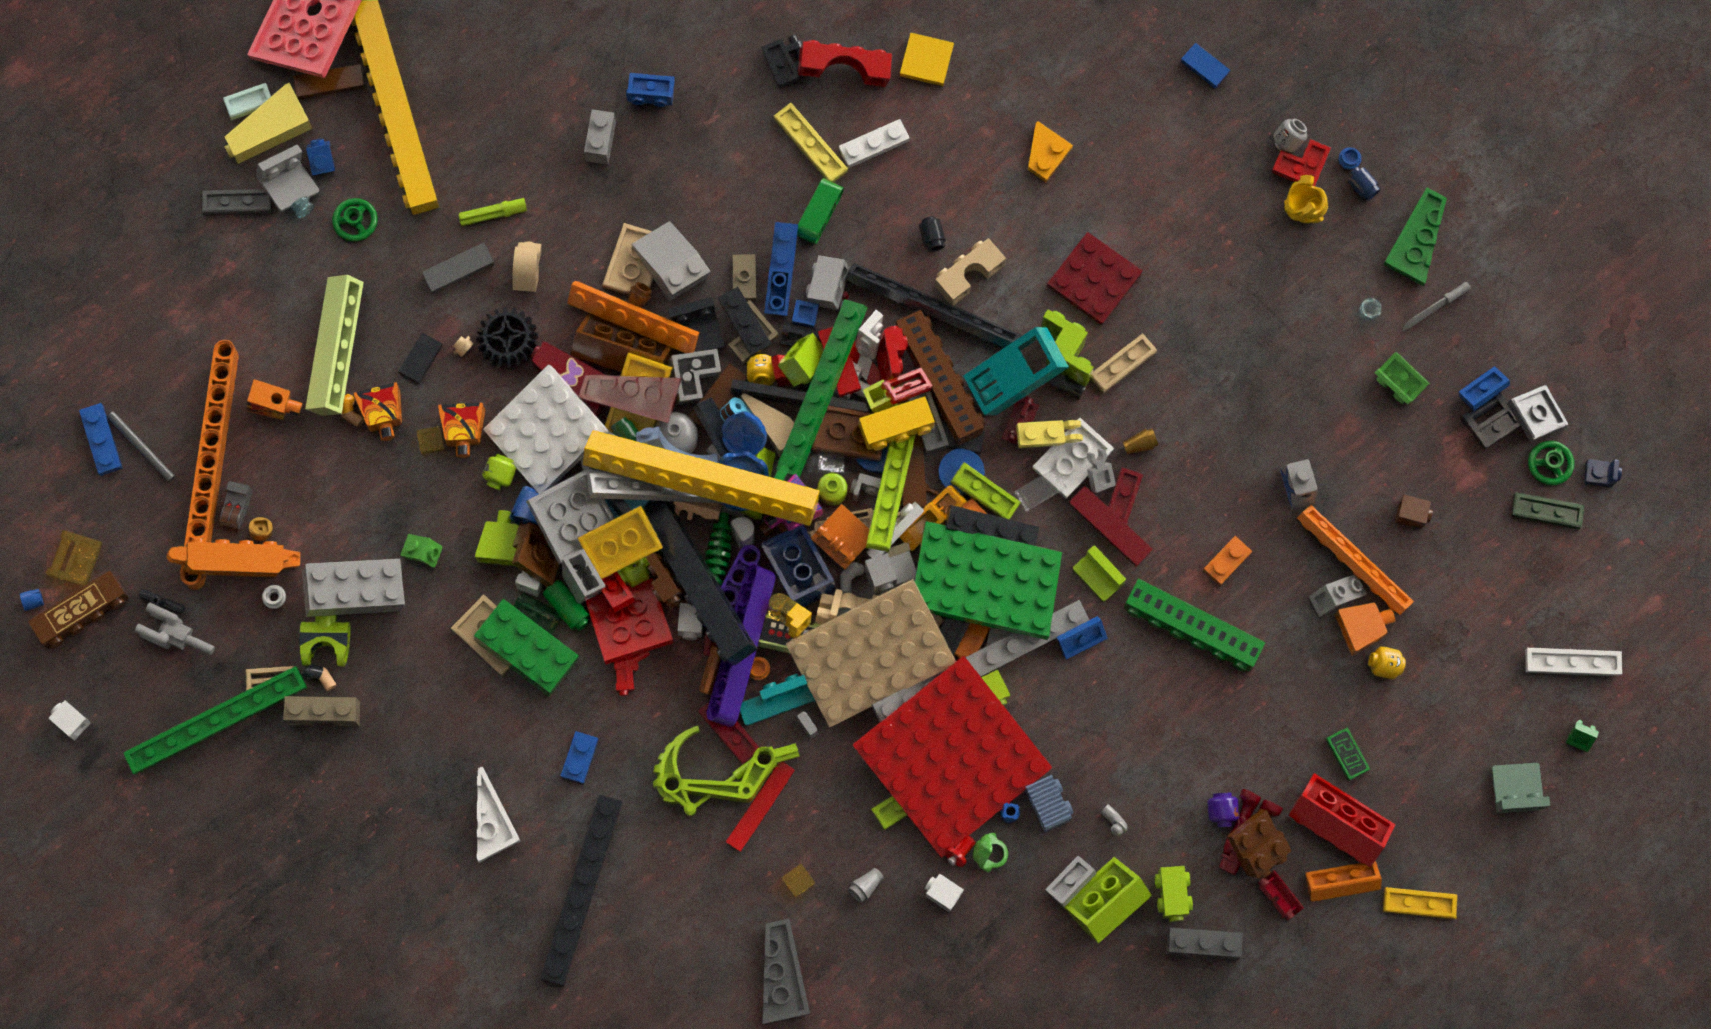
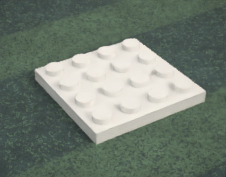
(544, 429)

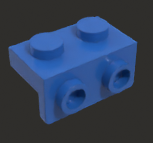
(650, 89)

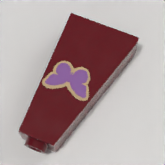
(568, 368)

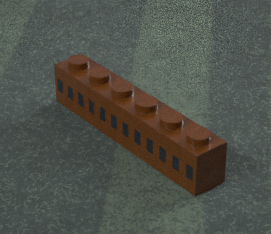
(947, 389)

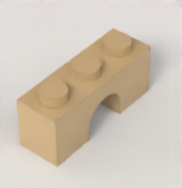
(983, 258)

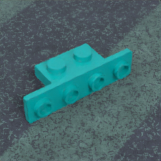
(777, 699)

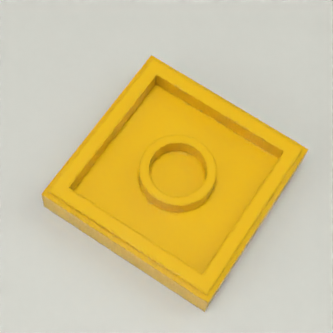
(926, 59)

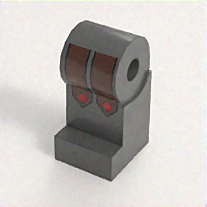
(235, 505)

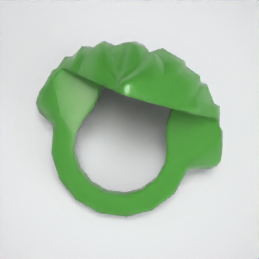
(983, 849)

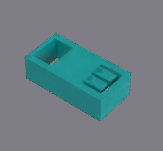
(1013, 372)

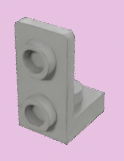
(1336, 594)

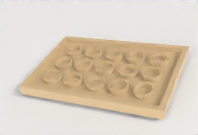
(871, 653)

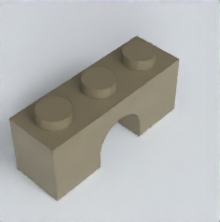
(334, 710)

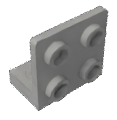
(286, 178)

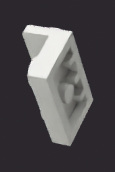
(868, 336)

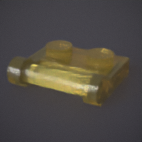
(81, 559)

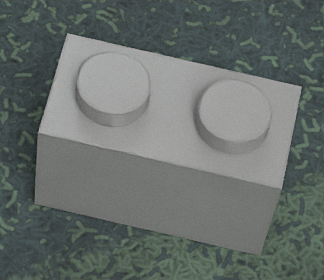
(600, 137)
(827, 282)

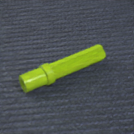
(491, 212)

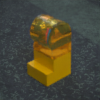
(789, 613)

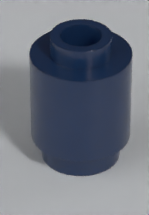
(1363, 183)

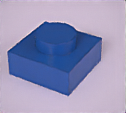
(805, 313)

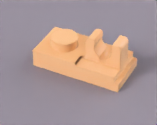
(706, 510)

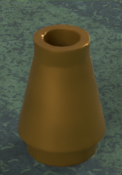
(1141, 442)

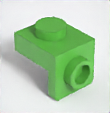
(421, 550)

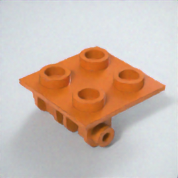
(842, 536)

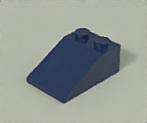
(798, 566)

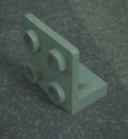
(1518, 788)

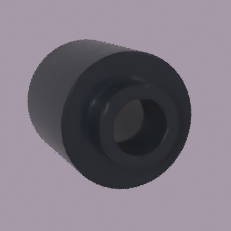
(932, 234)

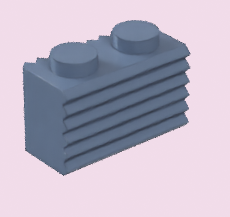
(1048, 803)

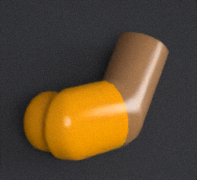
(348, 411)

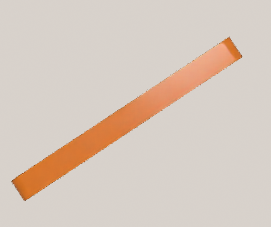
(215, 452)

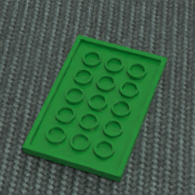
(988, 580)

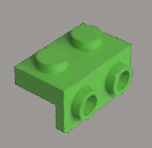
(1401, 379)

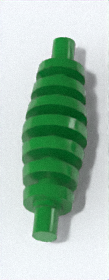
(719, 548)

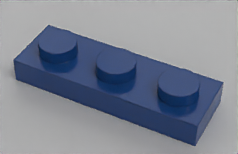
(100, 439)

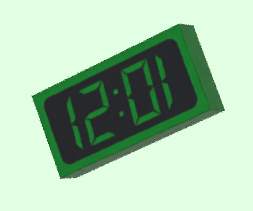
(1347, 754)

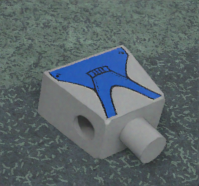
(1299, 481)

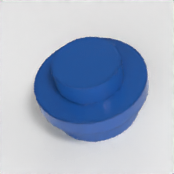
(1349, 158)

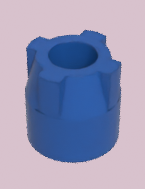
(31, 599)
(1009, 819)

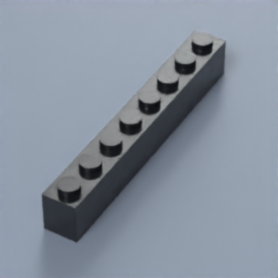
(699, 584)

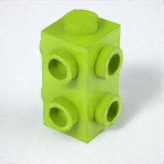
(1173, 890)

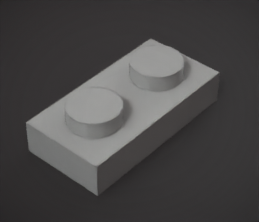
(1070, 881)

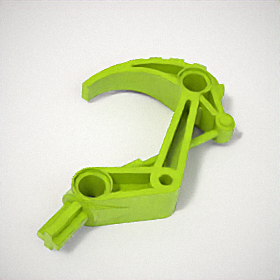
(742, 791)

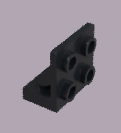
(702, 318)

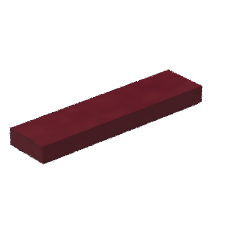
(1110, 526)

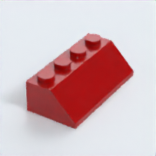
(1342, 820)

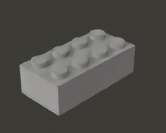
(353, 587)

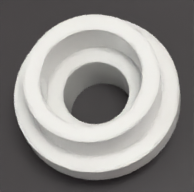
(269, 591)

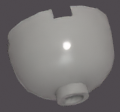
(680, 432)

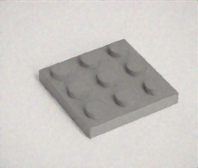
(568, 513)

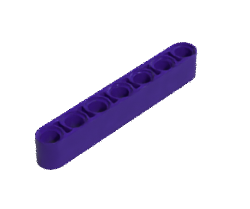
(731, 679)

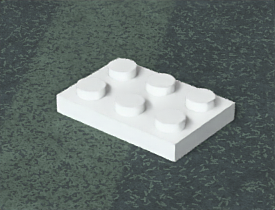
(1072, 458)

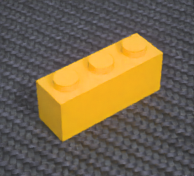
(896, 424)

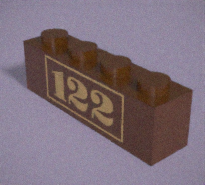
(78, 610)

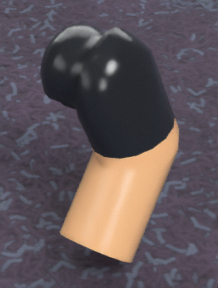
(320, 673)

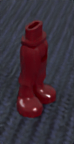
(1250, 800)

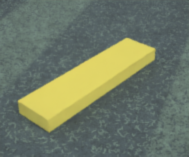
(810, 143)

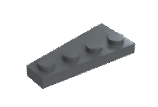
(783, 982)

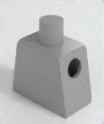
(584, 579)

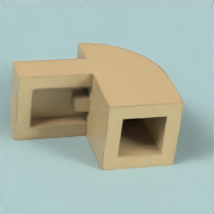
(526, 266)

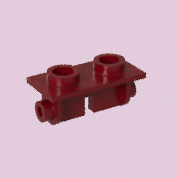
(1023, 412)
(1280, 895)

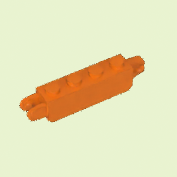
(233, 559)

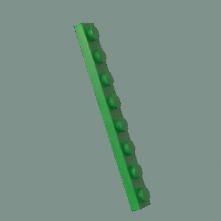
(822, 387)
(214, 720)

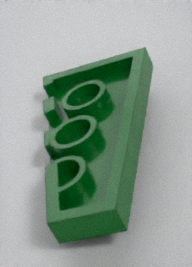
(1415, 245)

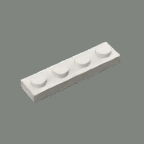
(1573, 662)

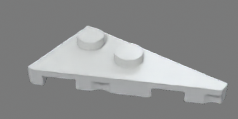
(494, 826)

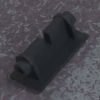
(794, 332)

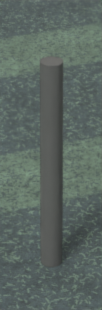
(141, 447)

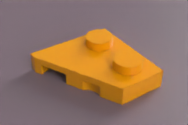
(1047, 152)

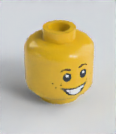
(760, 370)
(1386, 662)

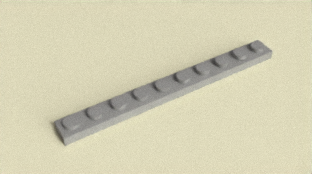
(995, 654)

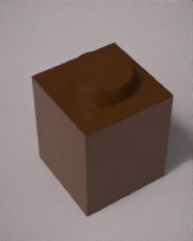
(1413, 511)

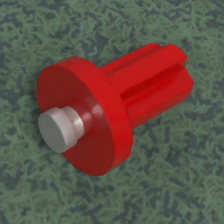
(957, 855)

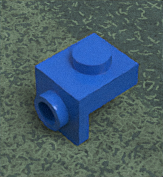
(320, 157)

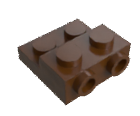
(534, 554)
(665, 586)
(1259, 845)

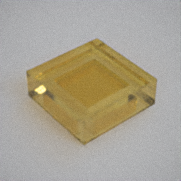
(430, 440)
(798, 880)

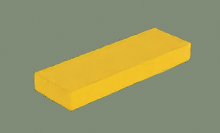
(1420, 903)

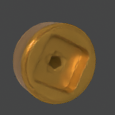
(260, 529)

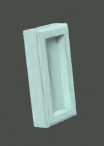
(246, 101)

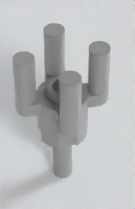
(171, 631)

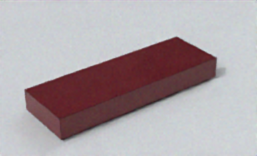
(1125, 493)
(733, 737)

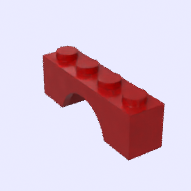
(871, 65)

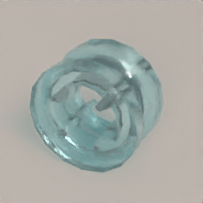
(302, 207)
(1374, 302)

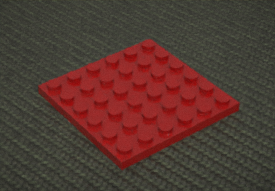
(952, 756)

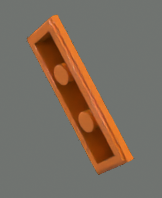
(1343, 881)

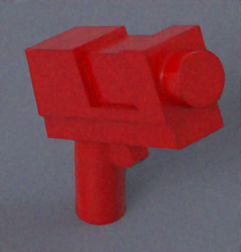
(624, 672)

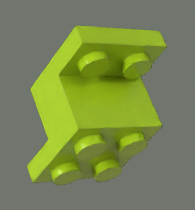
(1070, 341)

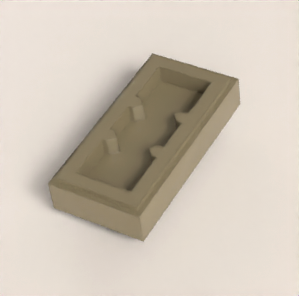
(745, 275)

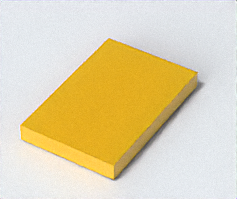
(620, 542)

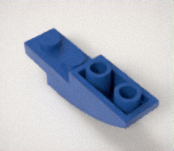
(781, 268)

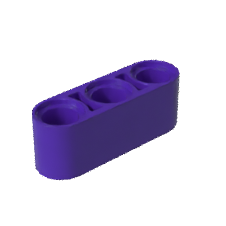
(739, 566)

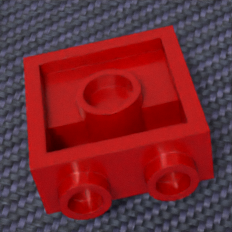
(890, 351)

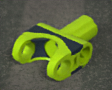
(324, 632)

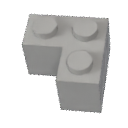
(692, 368)
(888, 573)

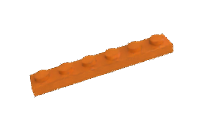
(632, 317)
(1355, 560)

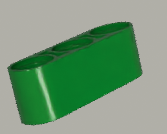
(819, 211)

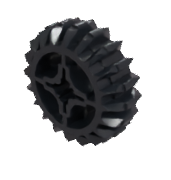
(516, 337)

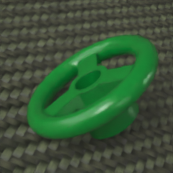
(349, 213)
(1557, 456)

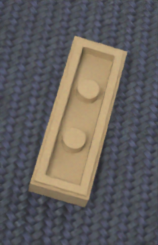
(1123, 363)

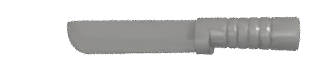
(1447, 298)

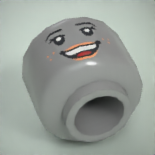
(1290, 135)

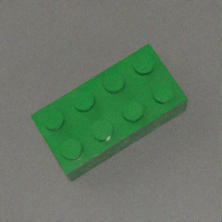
(526, 647)

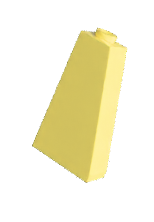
(268, 126)

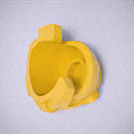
(1306, 202)

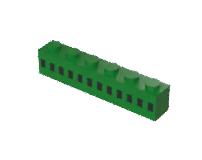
(1194, 625)

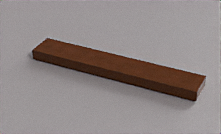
(915, 485)

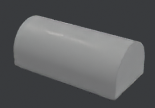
(743, 531)

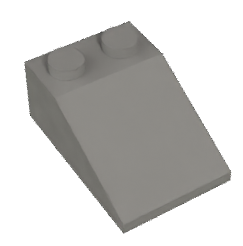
(671, 260)

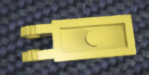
(1047, 433)

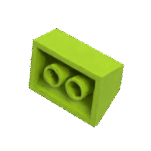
(1108, 899)

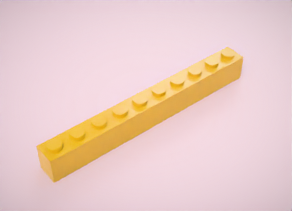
(395, 108)
(701, 477)

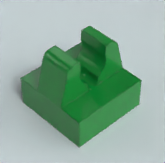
(1582, 736)

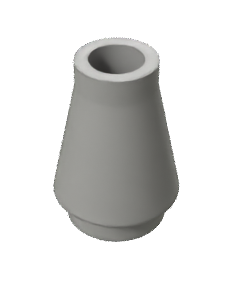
(865, 885)

